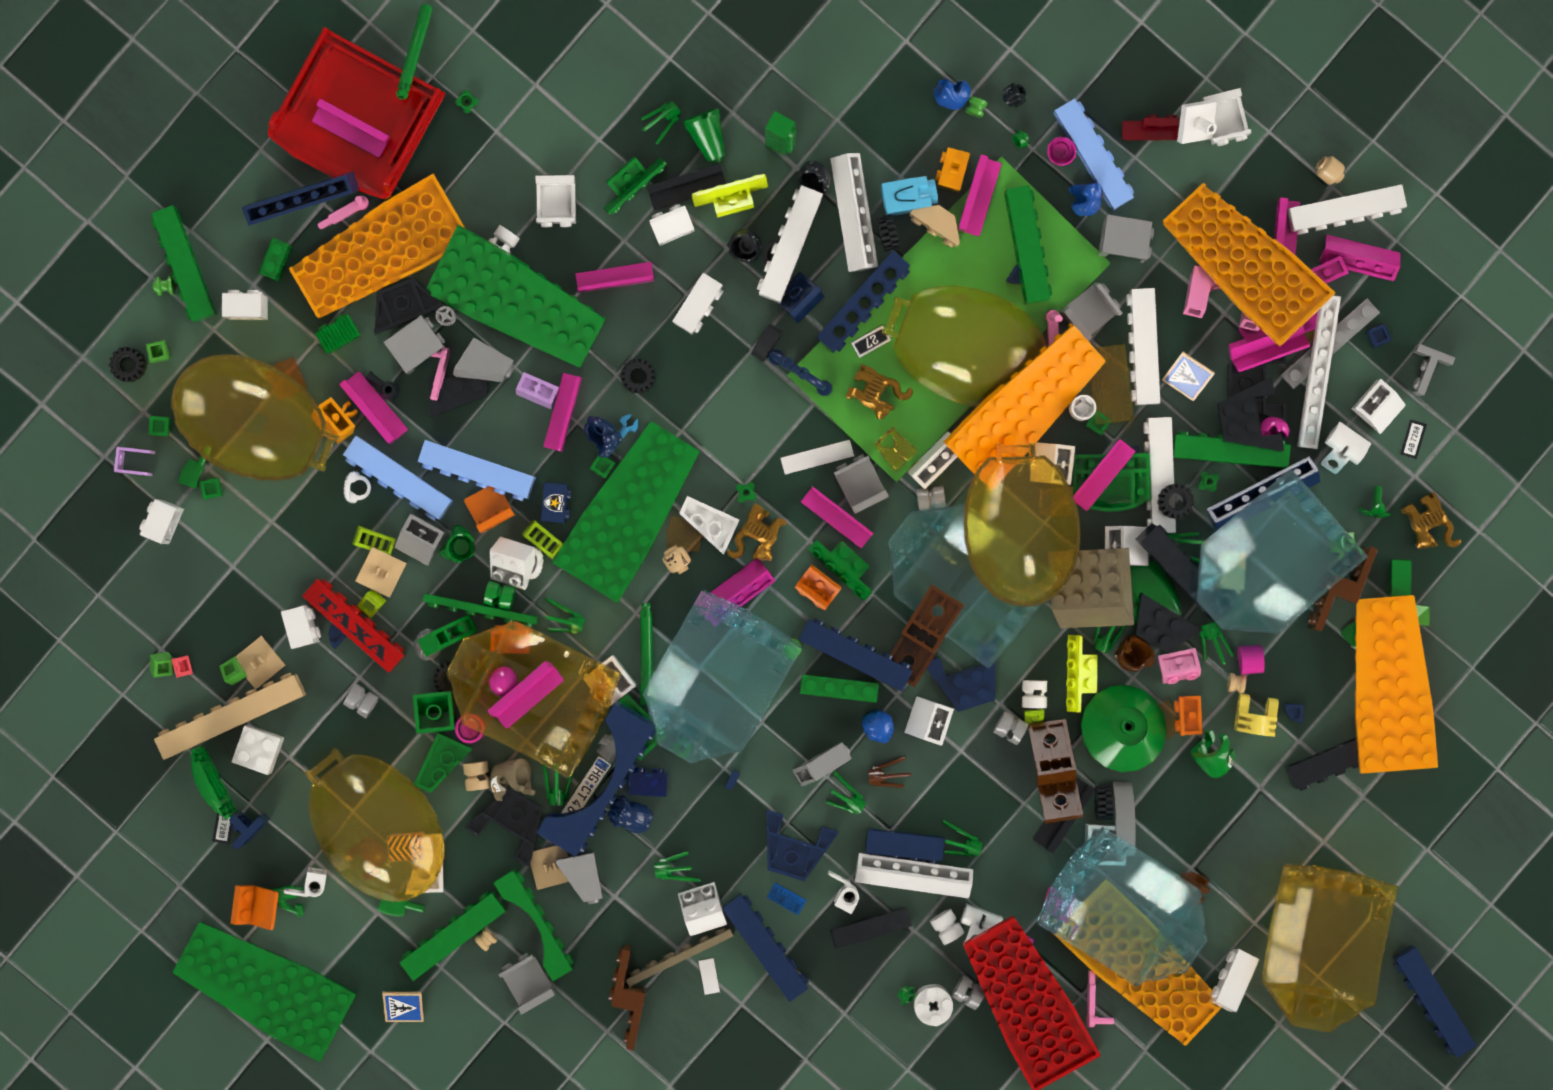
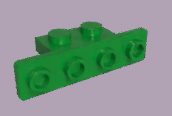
(629, 180)
(844, 565)

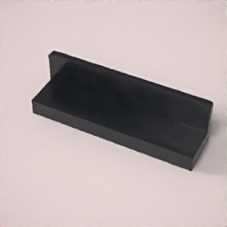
(681, 187)
(1052, 834)

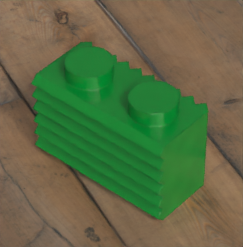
(275, 259)
(337, 334)

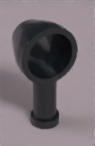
(383, 385)

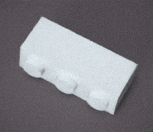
(698, 304)
(932, 463)
(1234, 980)

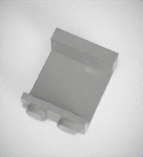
(1126, 237)
(1091, 309)
(414, 343)
(860, 484)
(527, 982)

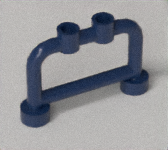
(777, 358)

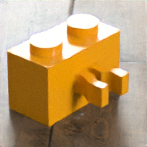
(953, 169)
(337, 420)

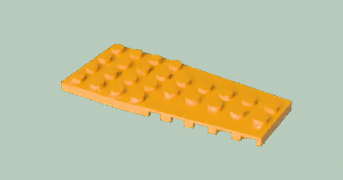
(379, 248)
(1248, 264)
(1028, 402)
(1392, 688)
(1175, 1003)

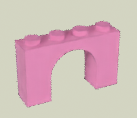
(1197, 297)

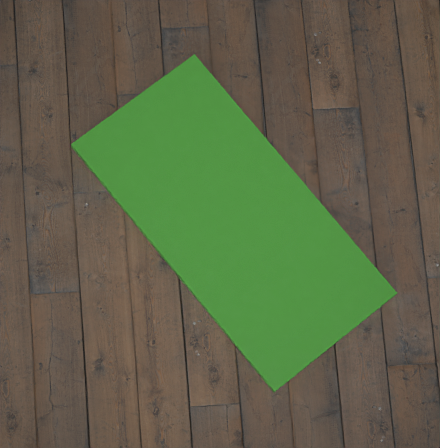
(976, 263)

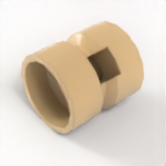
(476, 775)

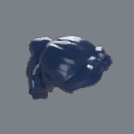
(603, 435)
(630, 815)

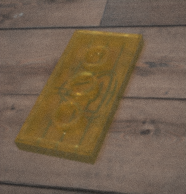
(1111, 386)

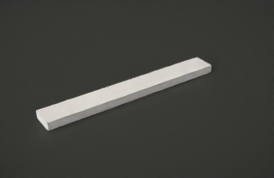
(1318, 374)

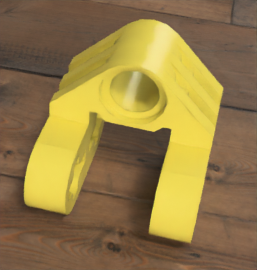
(1254, 723)

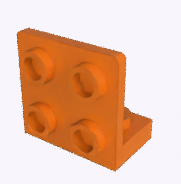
(488, 508)
(254, 906)

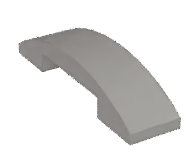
(1124, 811)

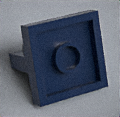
(800, 297)
(243, 824)

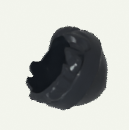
(814, 176)
(745, 246)

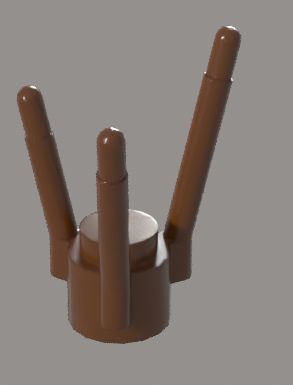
(877, 776)

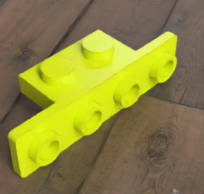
(732, 196)
(1080, 673)

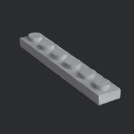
(1344, 332)

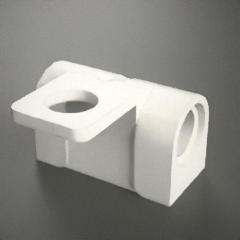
(1345, 446)
(313, 874)
(840, 901)
(978, 920)

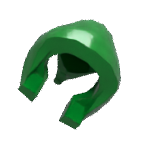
(1215, 763)

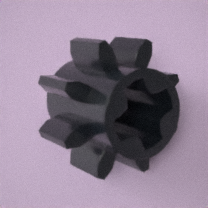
(1014, 95)

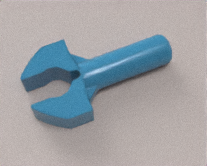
(624, 430)

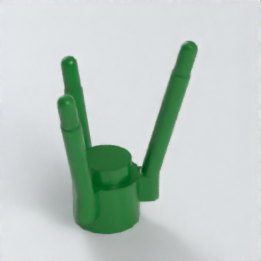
(668, 111)
(1176, 536)
(575, 623)
(1212, 631)
(1104, 642)
(556, 795)
(854, 804)
(971, 846)
(664, 869)

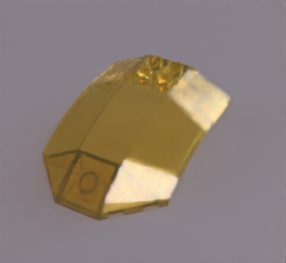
(560, 724)
(1326, 944)

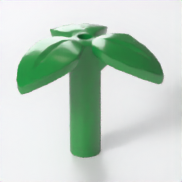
(1378, 507)

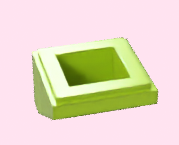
(371, 603)
(1034, 716)

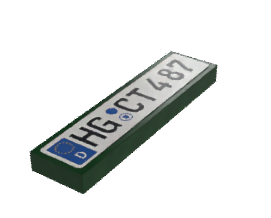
(588, 785)

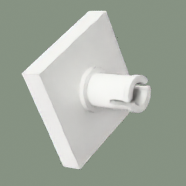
(1197, 121)

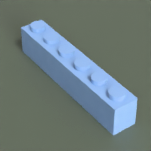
(1093, 154)
(476, 469)
(398, 478)

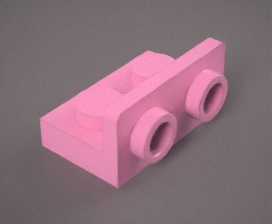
(1179, 666)

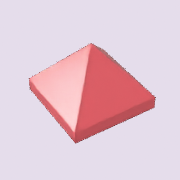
(182, 666)

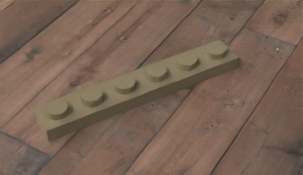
(686, 952)

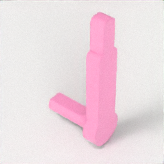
(360, 203)
(1052, 318)
(444, 356)
(1091, 1019)

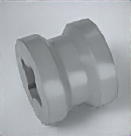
(442, 315)

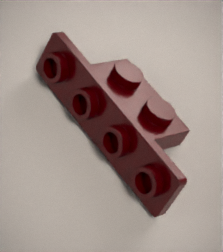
(1151, 129)

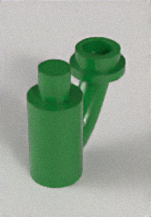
(298, 908)

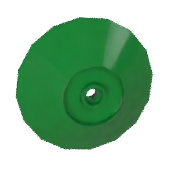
(1106, 733)

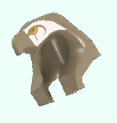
(511, 773)

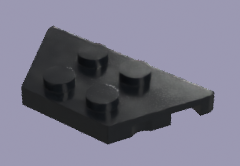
(402, 304)
(1161, 625)

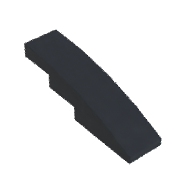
(870, 928)

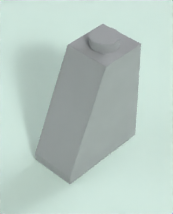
(483, 363)
(822, 764)
(582, 875)

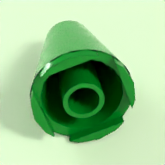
(707, 134)

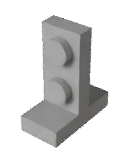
(1427, 366)

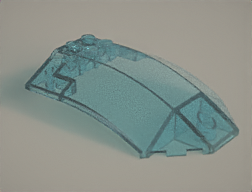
(933, 551)
(1274, 559)
(717, 679)
(1126, 910)

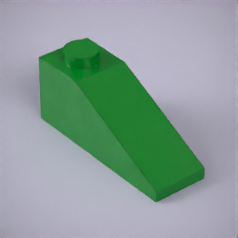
(447, 635)

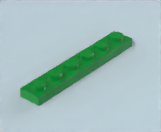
(472, 609)

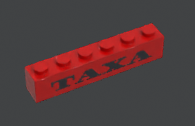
(354, 625)

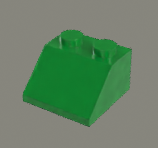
(434, 712)

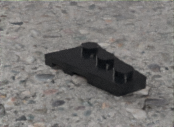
(456, 393)

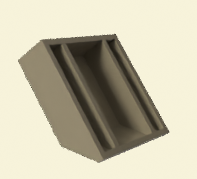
(1097, 591)

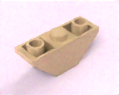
(938, 222)

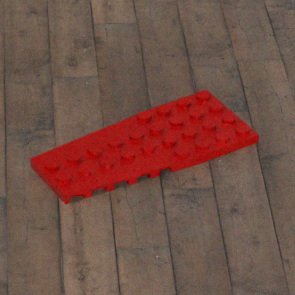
(1029, 1005)

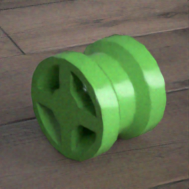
(976, 107)

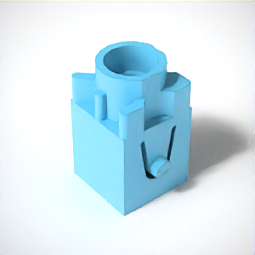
(908, 194)

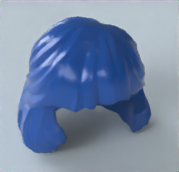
(952, 95)
(1087, 198)
(878, 725)

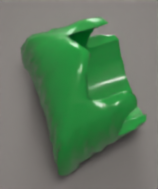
(458, 545)

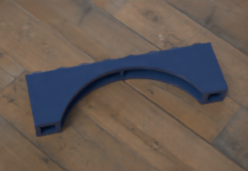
(572, 828)

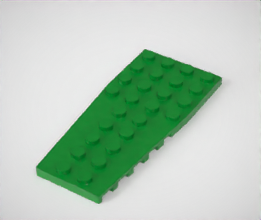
(513, 298)
(627, 513)
(266, 989)

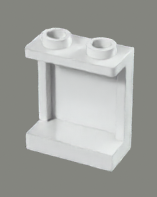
(1229, 117)
(556, 200)

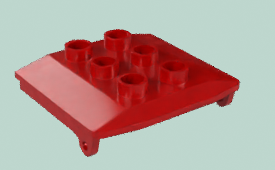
(366, 90)

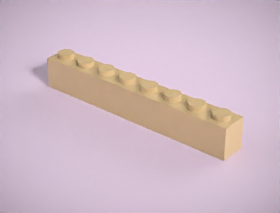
(231, 716)

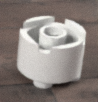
(932, 993)

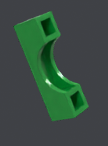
(839, 688)

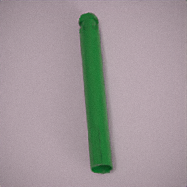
(414, 51)
(646, 646)

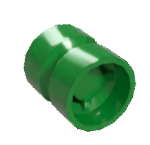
(499, 596)

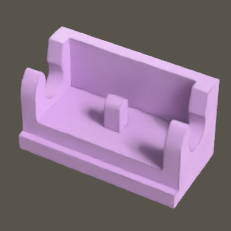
(537, 390)

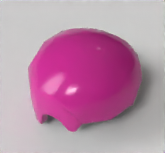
(1061, 151)
(1274, 426)
(503, 680)

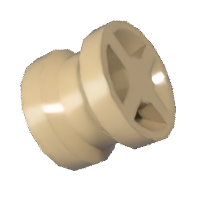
(1236, 683)
(485, 938)

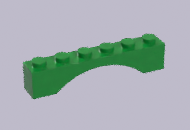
(513, 889)

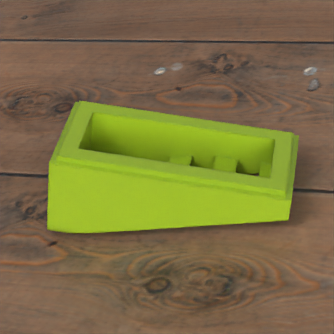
(529, 529)
(356, 541)

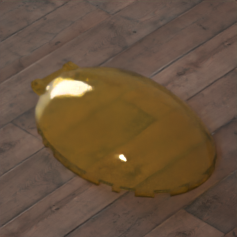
(963, 341)
(250, 418)
(1021, 527)
(375, 827)

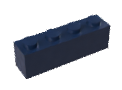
(904, 844)

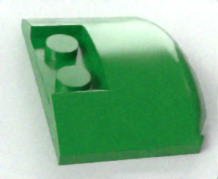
(1126, 490)
(1155, 584)
(210, 783)

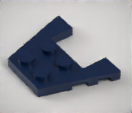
(966, 687)
(790, 855)

